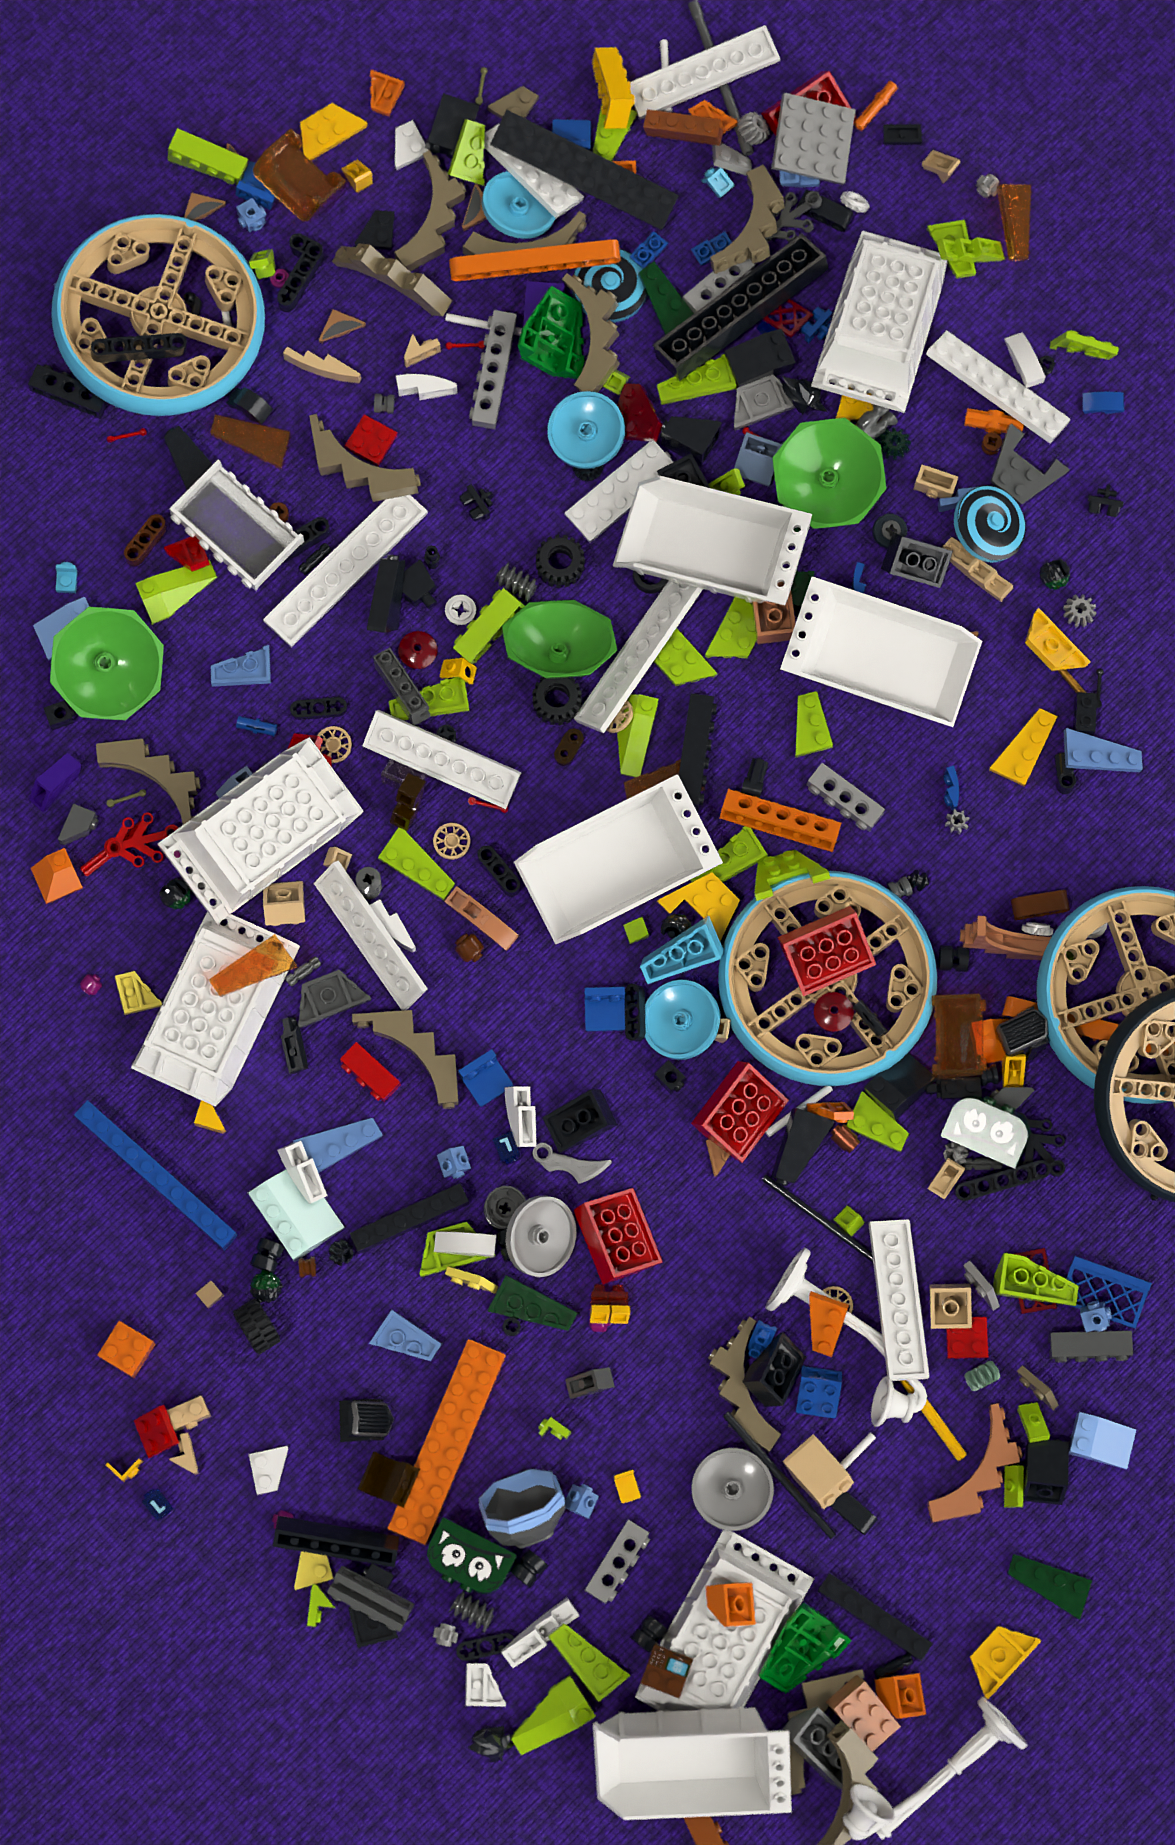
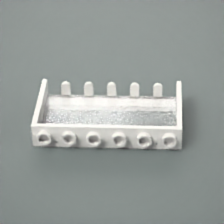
(235, 526)

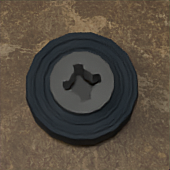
(881, 528)

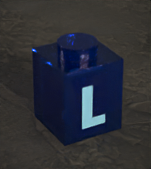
(506, 1148)
(157, 1504)

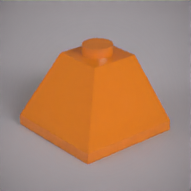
(56, 876)
(992, 1046)
(731, 1603)
(901, 1695)

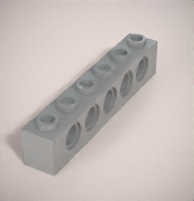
(499, 321)

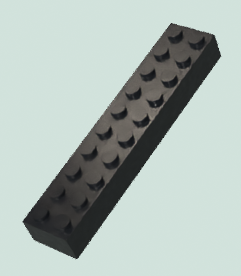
(583, 170)
(740, 307)

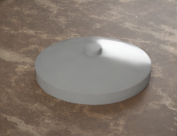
(541, 1236)
(732, 1489)

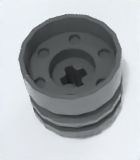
(499, 1197)

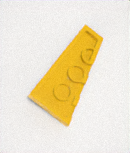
(1022, 753)

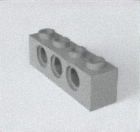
(708, 285)
(842, 787)
(629, 1532)

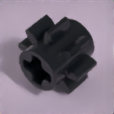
(341, 1252)

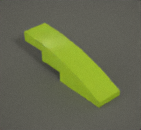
(970, 250)

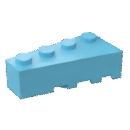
(686, 951)

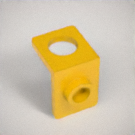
(456, 668)
(131, 1472)
(627, 1486)

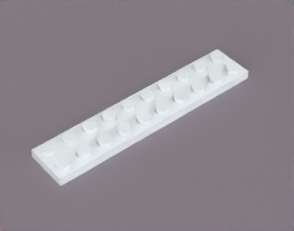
(344, 567)
(637, 655)

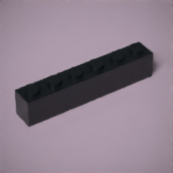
(696, 745)
(409, 1218)
(336, 1541)
(874, 1617)

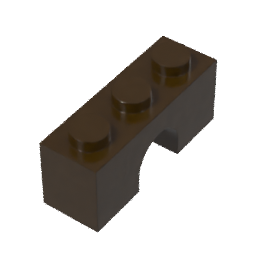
(409, 800)

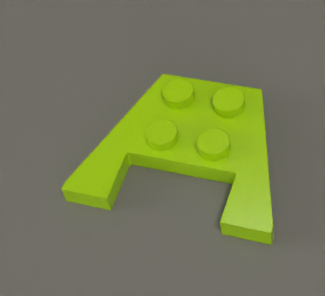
(784, 866)

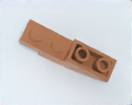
(481, 918)

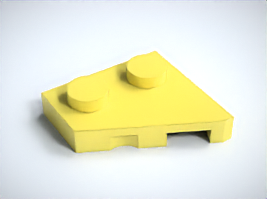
(134, 994)
(474, 1281)
(312, 1570)

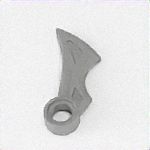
(580, 1169)

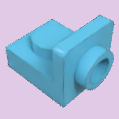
(718, 181)
(66, 578)

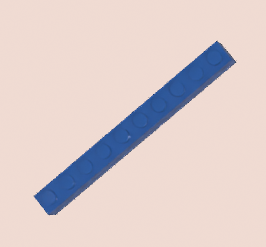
(155, 1175)

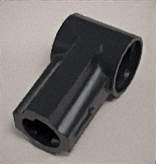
(1064, 774)
(754, 782)

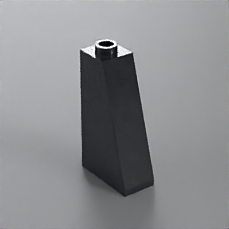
(186, 456)
(387, 595)
(799, 1143)

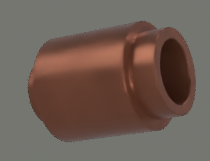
(844, 1138)

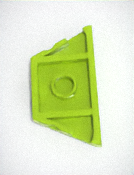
(736, 633)
(682, 661)
(438, 1262)

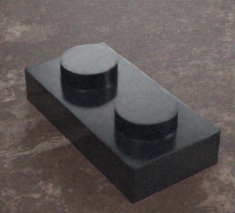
(902, 134)

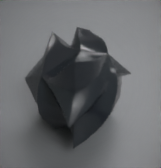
(802, 395)
(491, 1742)

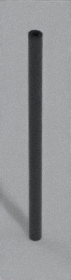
(818, 1217)
(779, 1475)

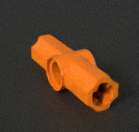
(990, 421)

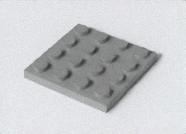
(813, 139)

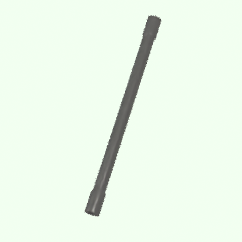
(698, 17)

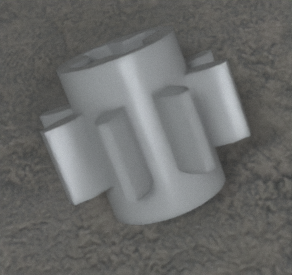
(987, 185)
(957, 815)
(956, 1153)
(445, 1635)

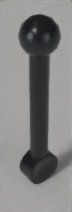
(1099, 672)

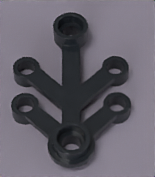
(1035, 1143)

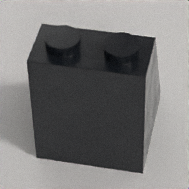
(448, 123)
(690, 436)
(1046, 1471)

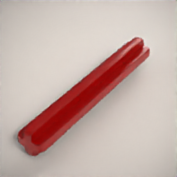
(102, 857)

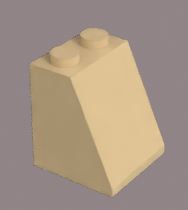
(818, 1472)

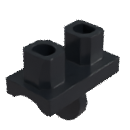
(1113, 505)
(480, 510)

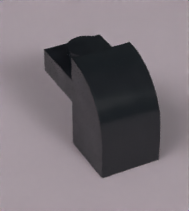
(250, 404)

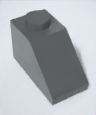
(78, 824)
(1012, 1095)
(589, 1382)

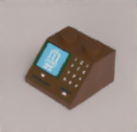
(666, 1671)

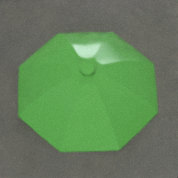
(829, 472)
(559, 638)
(106, 663)

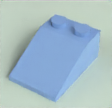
(52, 624)
(1101, 1440)

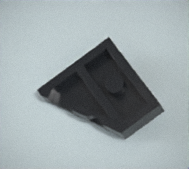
(378, 230)

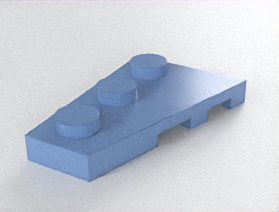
(244, 670)
(405, 1337)

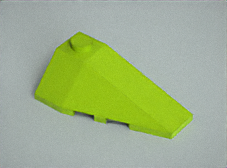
(172, 589)
(635, 737)
(1024, 1279)
(555, 1716)

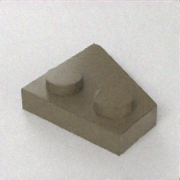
(518, 102)
(1039, 1389)

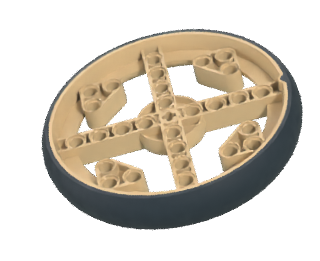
(1111, 1073)

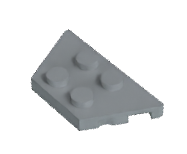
(760, 401)

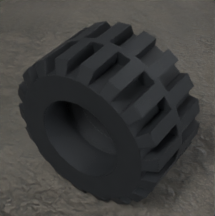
(563, 546)
(554, 714)
(256, 1326)

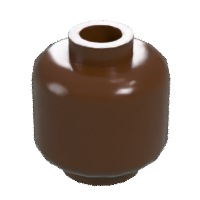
(469, 947)

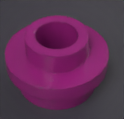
(279, 283)

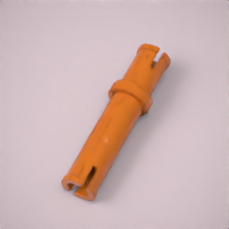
(880, 100)

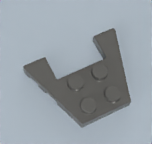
(1017, 475)

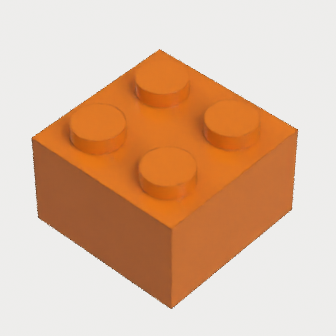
(126, 1349)

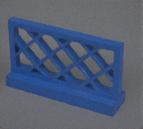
(1116, 1278)

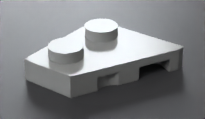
(730, 159)
(982, 1285)

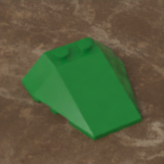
(553, 336)
(801, 1647)

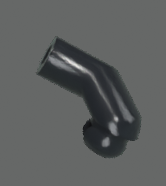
(194, 302)

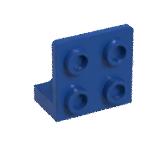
(574, 130)
(251, 187)
(605, 1009)
(485, 1078)
(819, 1392)

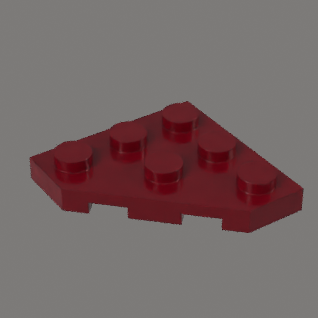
(638, 414)

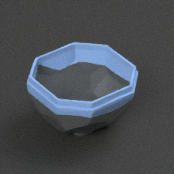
(523, 1508)

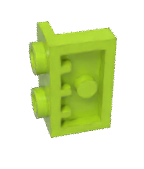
(557, 1429)

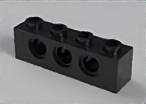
(39, 384)

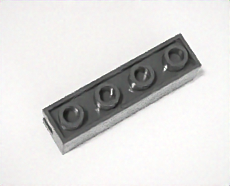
(401, 686)
(1090, 1345)
(370, 1599)

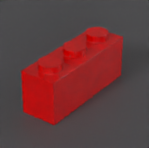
(369, 1072)

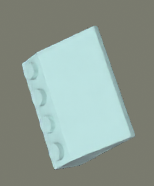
(292, 1218)

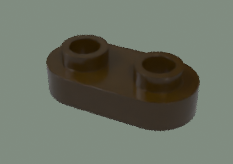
(569, 746)

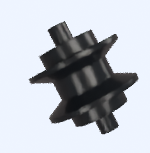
(918, 880)

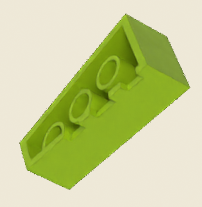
(206, 157)
(487, 626)

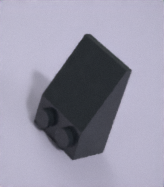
(760, 357)
(684, 470)
(916, 560)
(899, 1086)
(580, 1120)
(774, 1371)

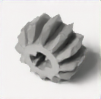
(753, 128)
(1072, 612)

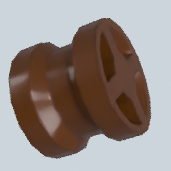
(991, 448)
(282, 511)
(307, 1267)

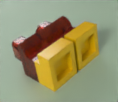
(609, 1305)

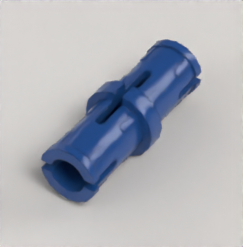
(256, 726)

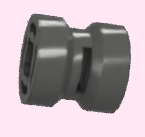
(388, 406)
(901, 887)

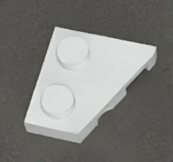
(408, 145)
(267, 1469)
(481, 1687)

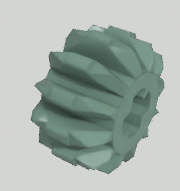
(982, 1376)

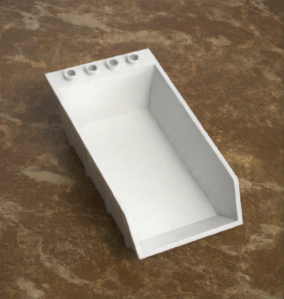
(881, 322)
(712, 540)
(882, 652)
(261, 828)
(616, 860)
(202, 1037)
(729, 1657)
(691, 1764)

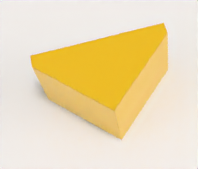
(358, 175)
(1013, 1070)
(208, 1118)

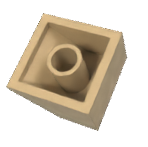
(284, 903)
(950, 1306)

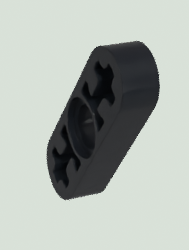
(304, 714)
(640, 1018)
(472, 1654)

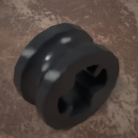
(1048, 360)
(514, 1321)

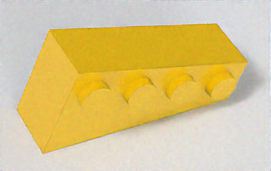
(612, 87)

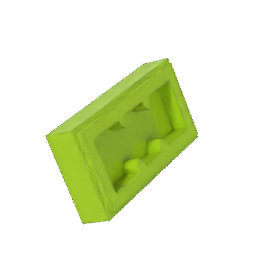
(1033, 1422)
(1013, 1486)

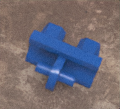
(822, 318)
(760, 1339)

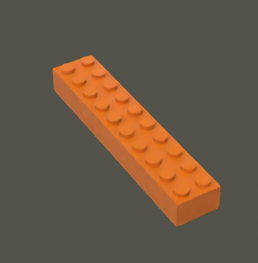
(448, 1441)

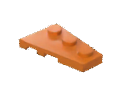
(826, 1322)

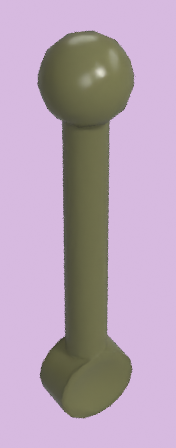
(479, 100)
(110, 803)

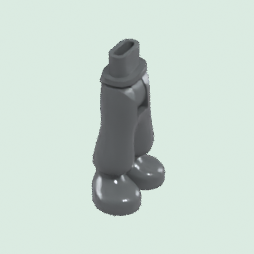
(869, 421)

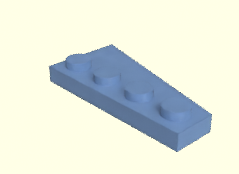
(1091, 752)
(338, 1143)

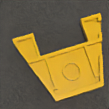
(708, 898)

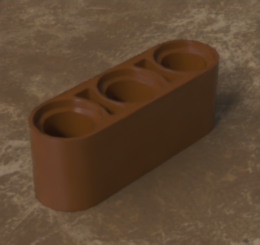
(142, 549)
(1040, 905)

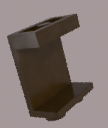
(388, 1479)

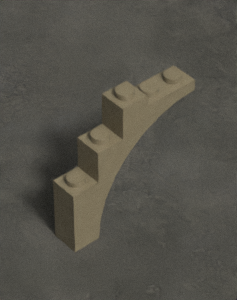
(762, 224)
(428, 242)
(479, 244)
(391, 272)
(599, 308)
(132, 756)
(736, 1393)
(855, 1762)

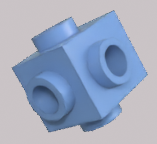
(251, 215)
(454, 1162)
(1095, 1316)
(581, 1500)

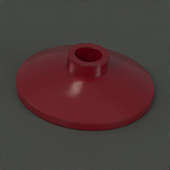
(421, 658)
(828, 1020)

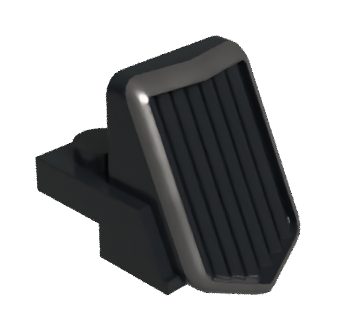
(1024, 1034)
(364, 1420)

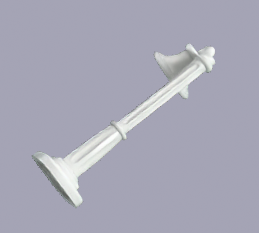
(887, 1400)
(874, 1813)

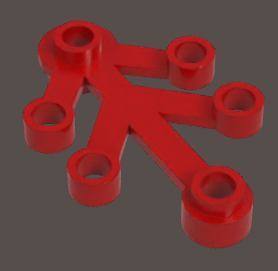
(136, 841)

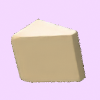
(335, 854)
(209, 1294)

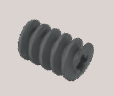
(516, 582)
(370, 875)
(472, 1611)

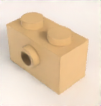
(935, 482)
(188, 1414)

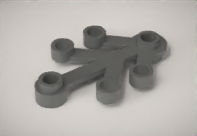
(787, 218)

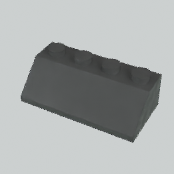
(809, 1738)

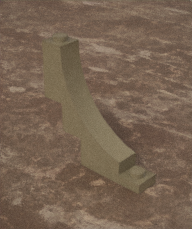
(382, 482)
(399, 1028)
(815, 1694)

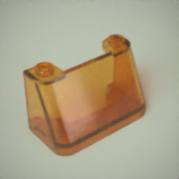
(295, 178)
(959, 1036)

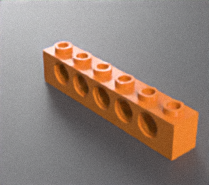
(780, 820)

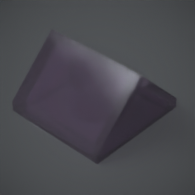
(396, 772)

